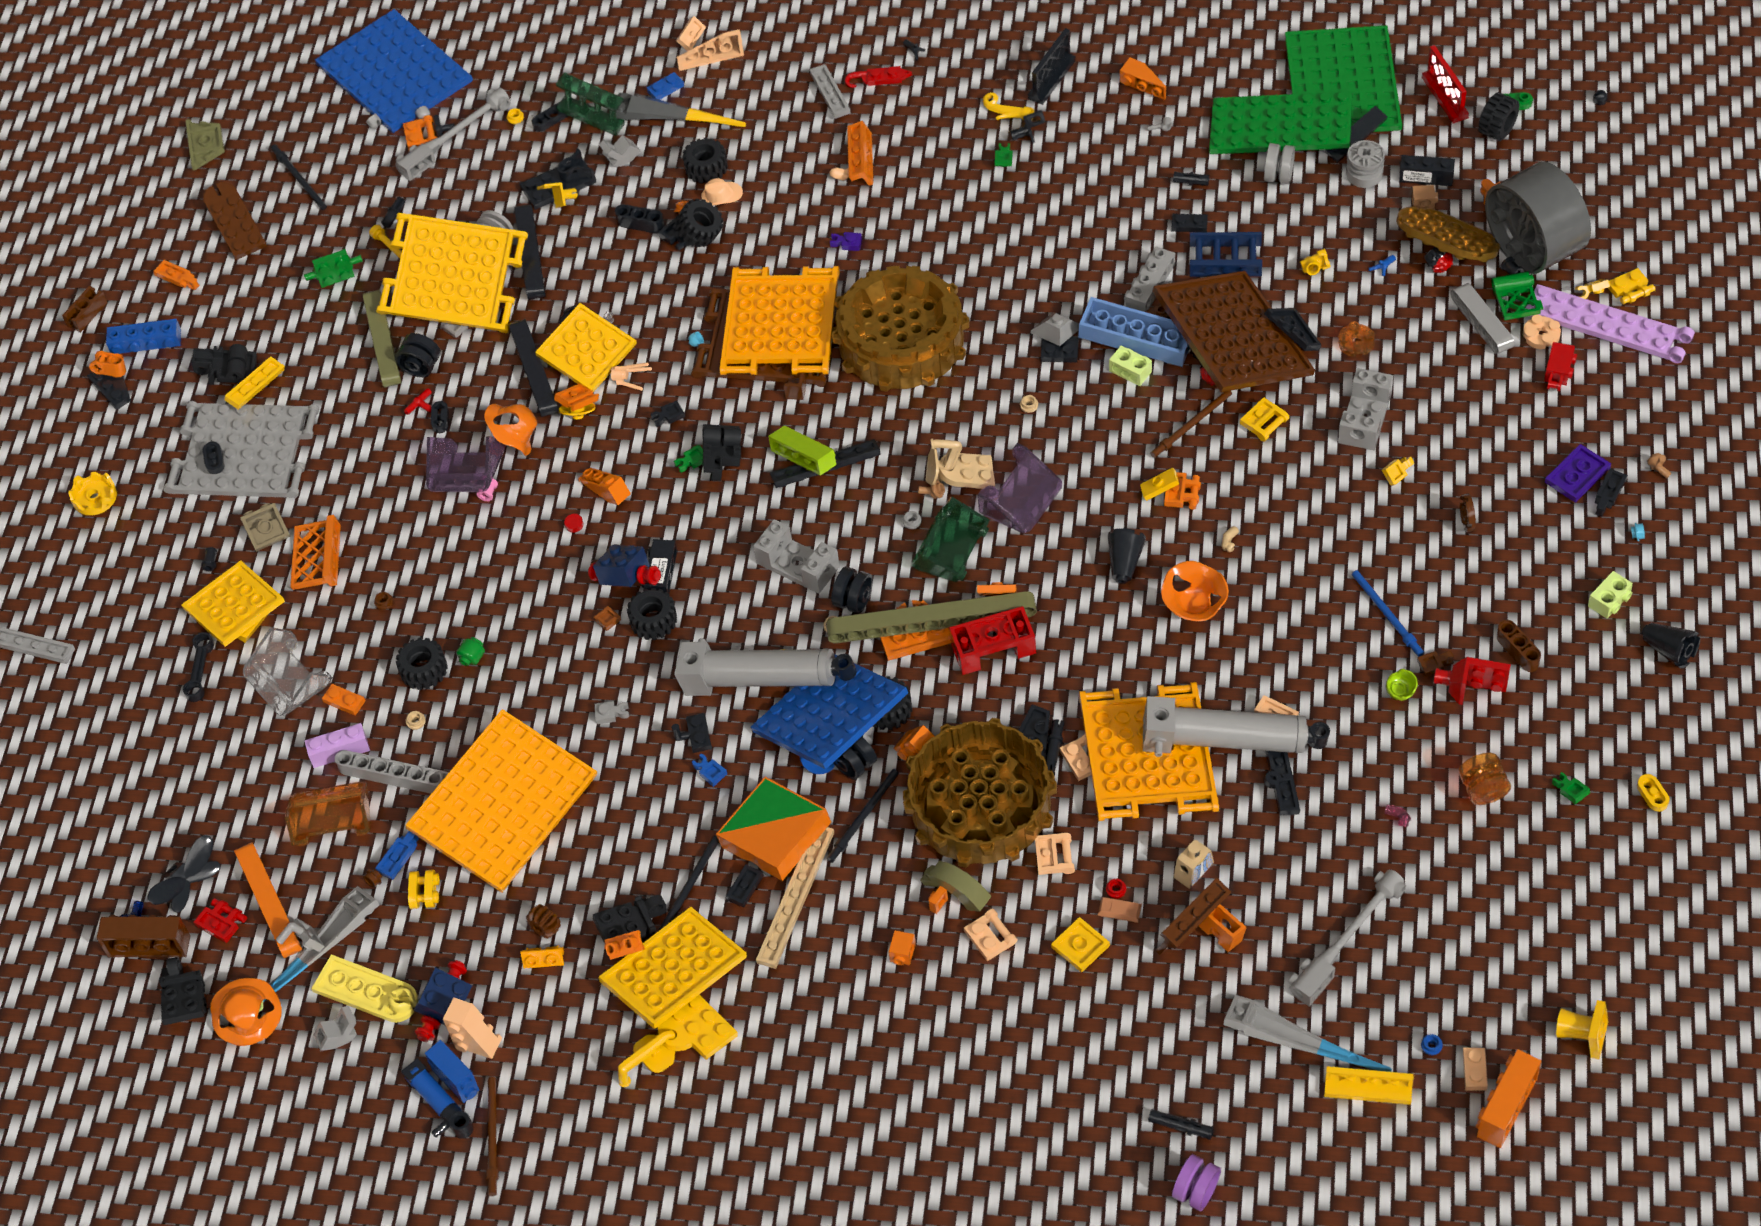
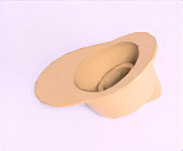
(721, 192)

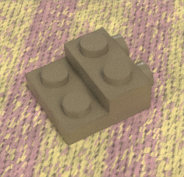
(264, 526)

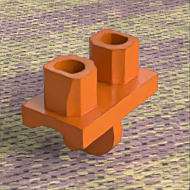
(624, 944)

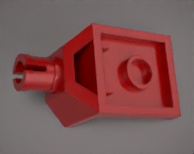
(1473, 673)

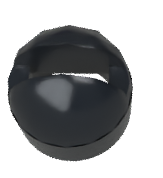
(1600, 97)

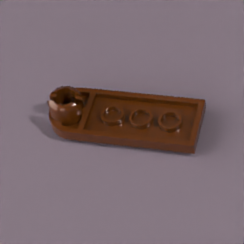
(233, 220)

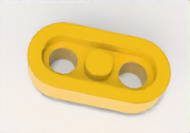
(1654, 793)

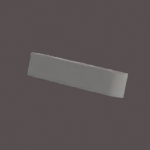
(1482, 318)

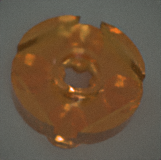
(1359, 331)

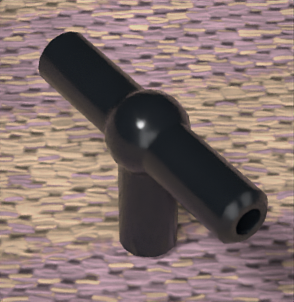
(438, 128)

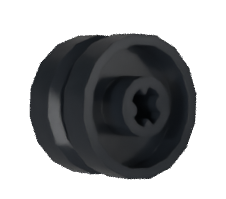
(417, 355)
(852, 590)
(855, 759)

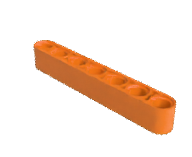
(267, 897)

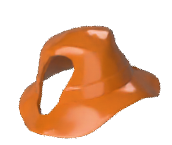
(513, 435)
(1194, 601)
(240, 1005)

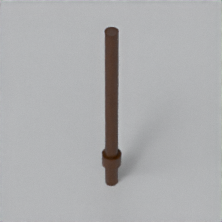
(1167, 443)
(492, 1172)

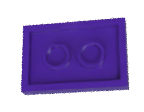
(1577, 473)

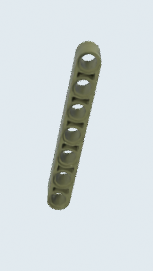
(381, 340)

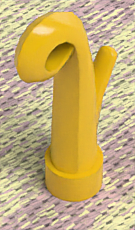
(1005, 111)

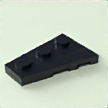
(1294, 326)
(112, 388)
(1036, 725)

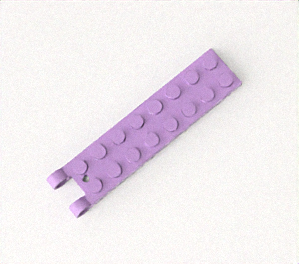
(1613, 324)

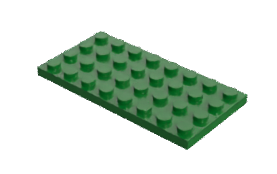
(1296, 120)

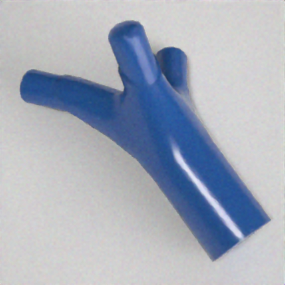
(1384, 264)

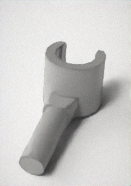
(1165, 125)

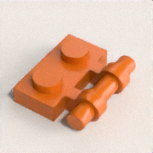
(1176, 496)

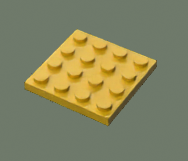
(585, 347)
(232, 603)

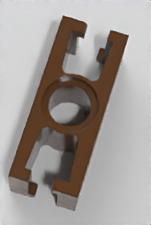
(84, 309)

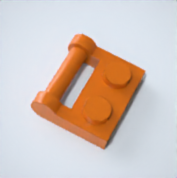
(414, 132)

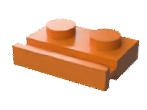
(576, 397)

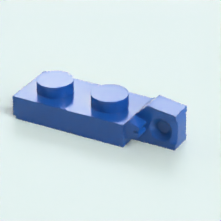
(397, 855)

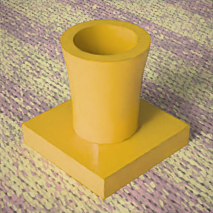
(1585, 1027)

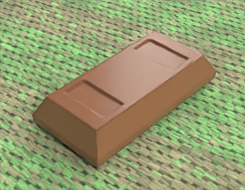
(1119, 909)

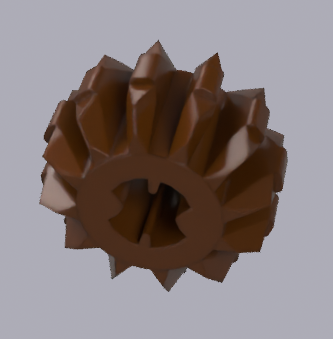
(543, 921)

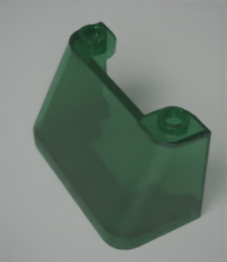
(950, 541)

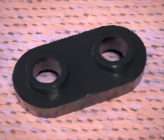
(213, 461)

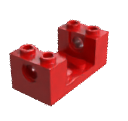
(972, 642)

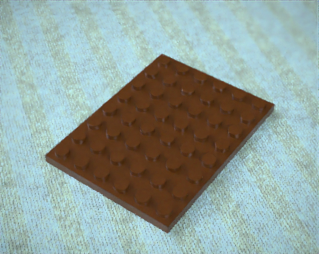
(1230, 333)

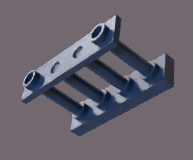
(1219, 266)

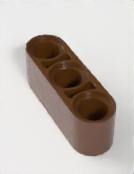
(1521, 653)

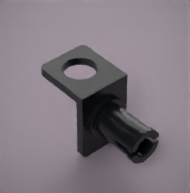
(1026, 129)

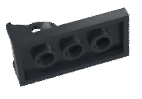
(571, 174)

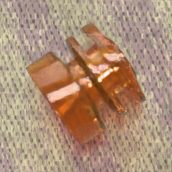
(1484, 778)

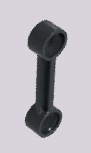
(198, 667)

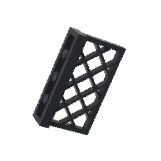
(1051, 68)

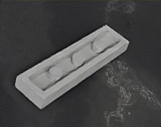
(830, 91)

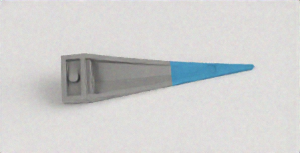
(343, 920)
(1267, 1025)

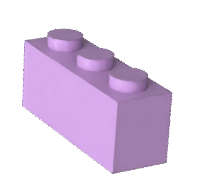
(325, 747)

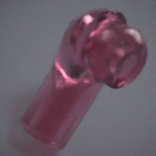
(1399, 812)

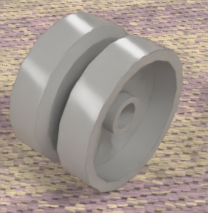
(1279, 163)

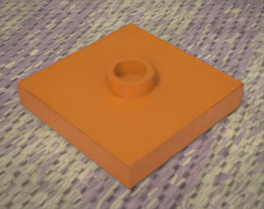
(996, 588)

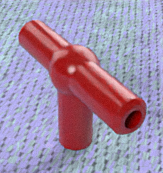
(419, 401)

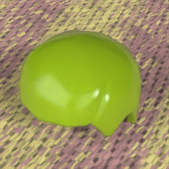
(1401, 685)

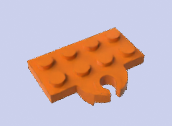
(912, 643)

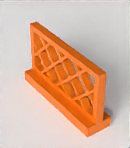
(330, 555)

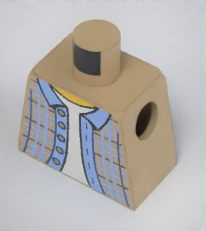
(1195, 860)

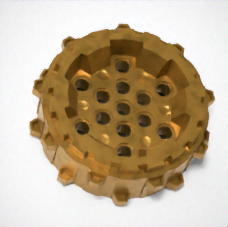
(900, 327)
(981, 748)

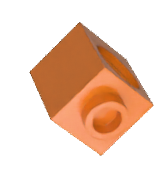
(902, 948)

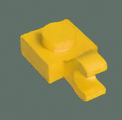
(1596, 287)
(1396, 469)

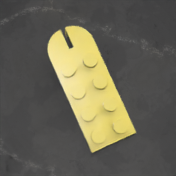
(366, 990)

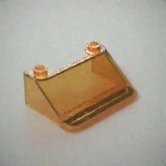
(328, 812)

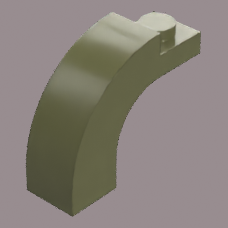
(958, 883)

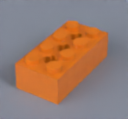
(1508, 1098)

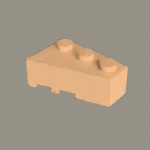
(469, 1031)

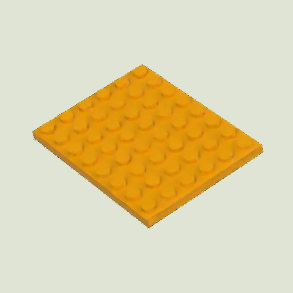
(501, 800)

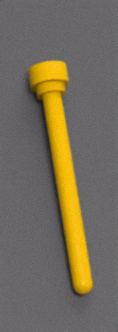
(378, 233)

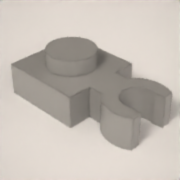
(608, 712)

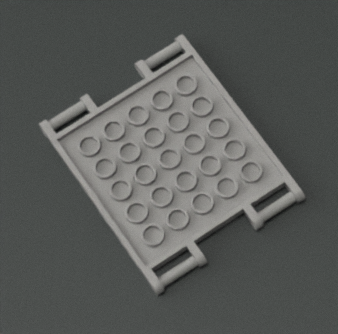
(255, 445)

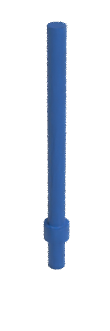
(1408, 638)

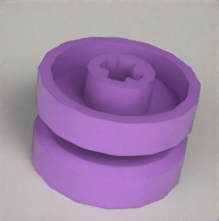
(1196, 1182)

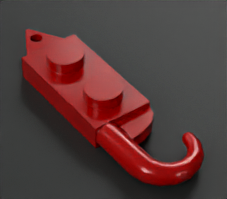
(879, 76)

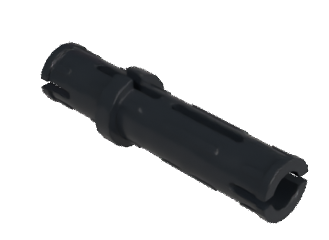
(1055, 740)
(1190, 1127)

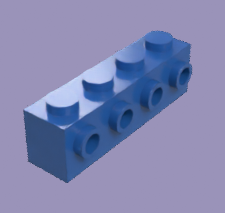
(144, 337)

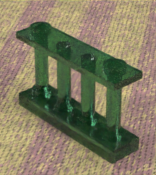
(586, 113)

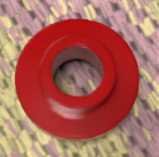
(1116, 883)

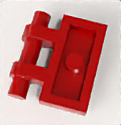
(216, 924)

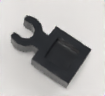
(670, 413)

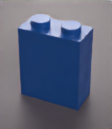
(452, 1071)

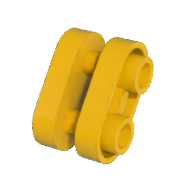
(430, 894)

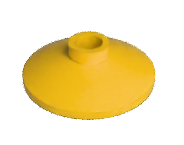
(577, 414)

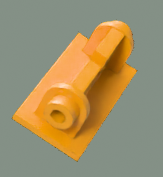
(542, 958)

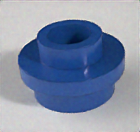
(1431, 1039)

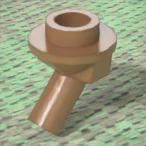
(1656, 463)
(936, 491)

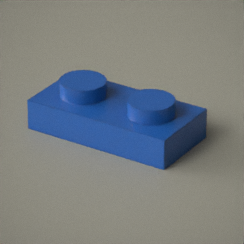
(665, 86)

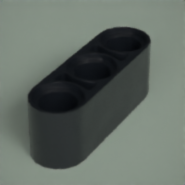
(639, 218)

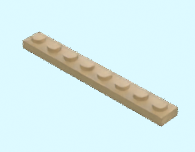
(793, 901)

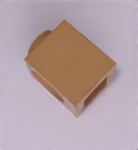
(1424, 197)

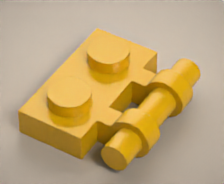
(1630, 282)

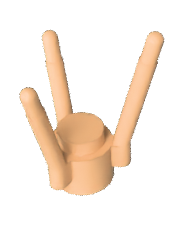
(620, 373)

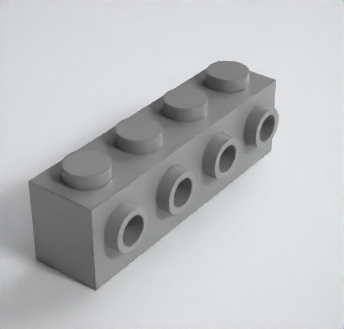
(1153, 273)

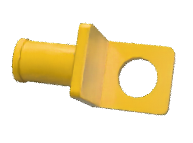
(559, 193)

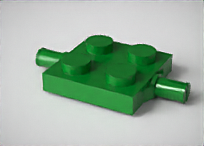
(333, 268)

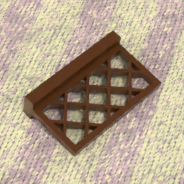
(1193, 915)

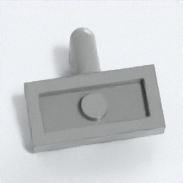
(304, 932)

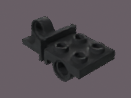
(225, 365)
(720, 448)
(630, 918)
(181, 993)

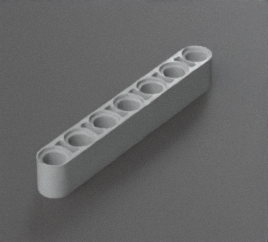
(389, 772)

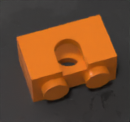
(912, 742)
(1227, 938)

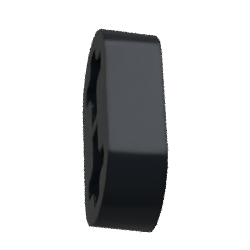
(435, 417)

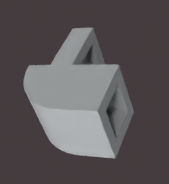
(621, 152)
(336, 1032)

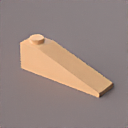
(717, 49)

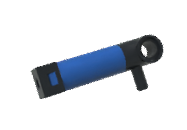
(448, 1110)

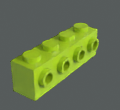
(802, 450)

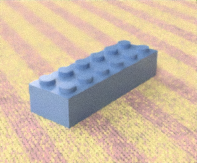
(1133, 329)

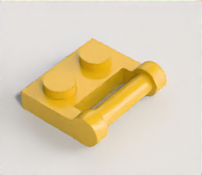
(1260, 414)

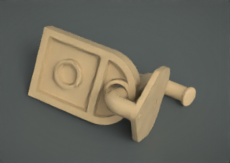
(959, 468)

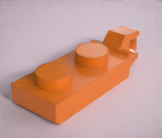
(176, 275)

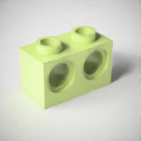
(1130, 365)
(1606, 598)

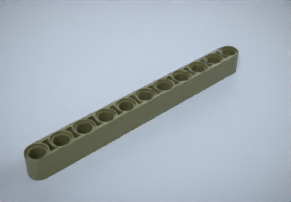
(924, 617)

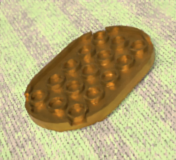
(1448, 234)

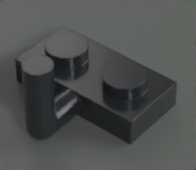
(697, 733)

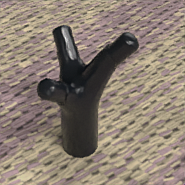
(913, 47)

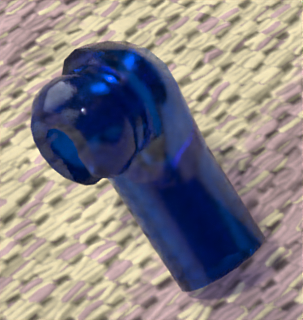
(136, 910)

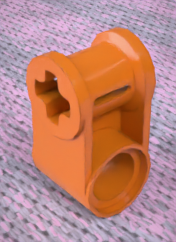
(109, 364)

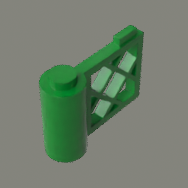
(1513, 286)

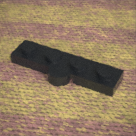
(1281, 780)

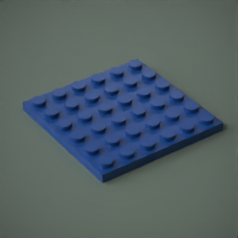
(828, 720)

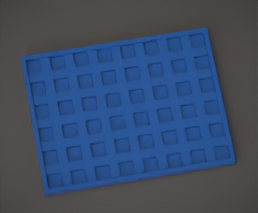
(393, 70)

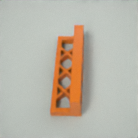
(860, 152)

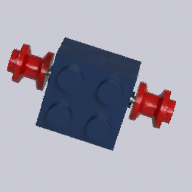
(623, 566)
(438, 996)

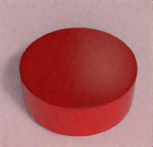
(573, 523)

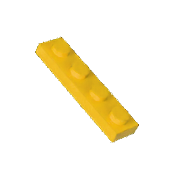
(254, 383)

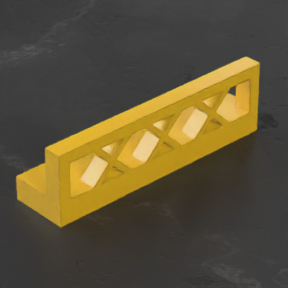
(1368, 1085)

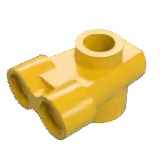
(1314, 263)

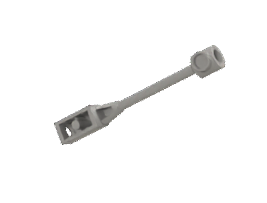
(423, 157)
(1319, 971)

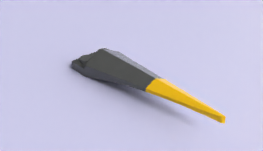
(645, 107)

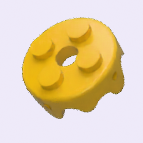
(94, 484)

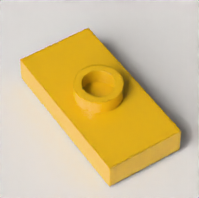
(1159, 484)

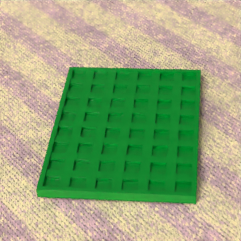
(1347, 61)

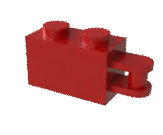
(1559, 365)

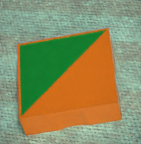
(773, 828)

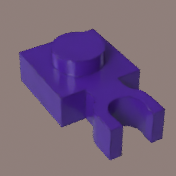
(849, 241)

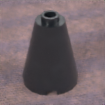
(1124, 553)
(1672, 642)

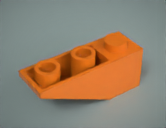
(1141, 77)
(605, 485)

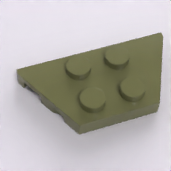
(204, 142)

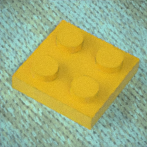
(1080, 944)

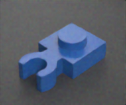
(710, 771)

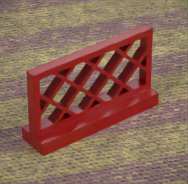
(1445, 86)

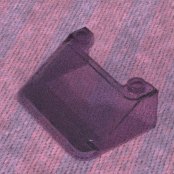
(461, 471)
(1023, 494)

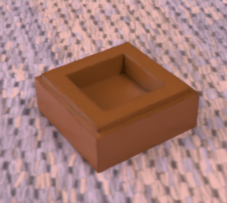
(607, 618)

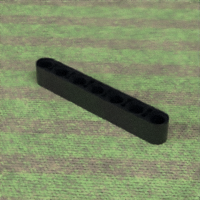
(531, 258)
(533, 368)

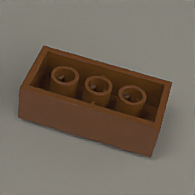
(143, 936)

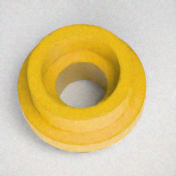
(515, 116)

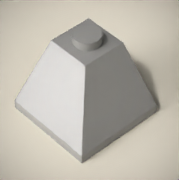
(1056, 329)

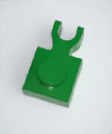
(1003, 156)
(692, 457)
(1572, 790)

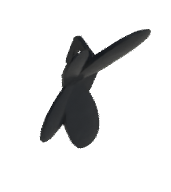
(178, 882)

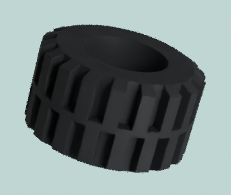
(1498, 116)
(704, 160)
(705, 214)
(648, 602)
(420, 651)
(898, 713)

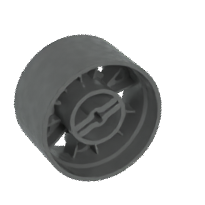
(1538, 217)

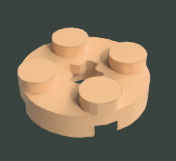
(1541, 323)

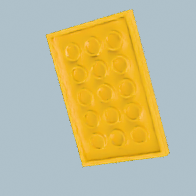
(673, 967)

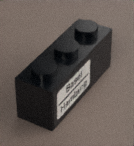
(1427, 170)
(663, 555)

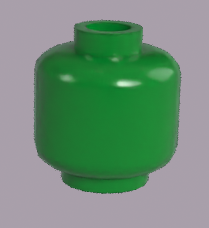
(470, 651)

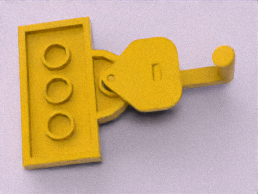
(692, 1026)

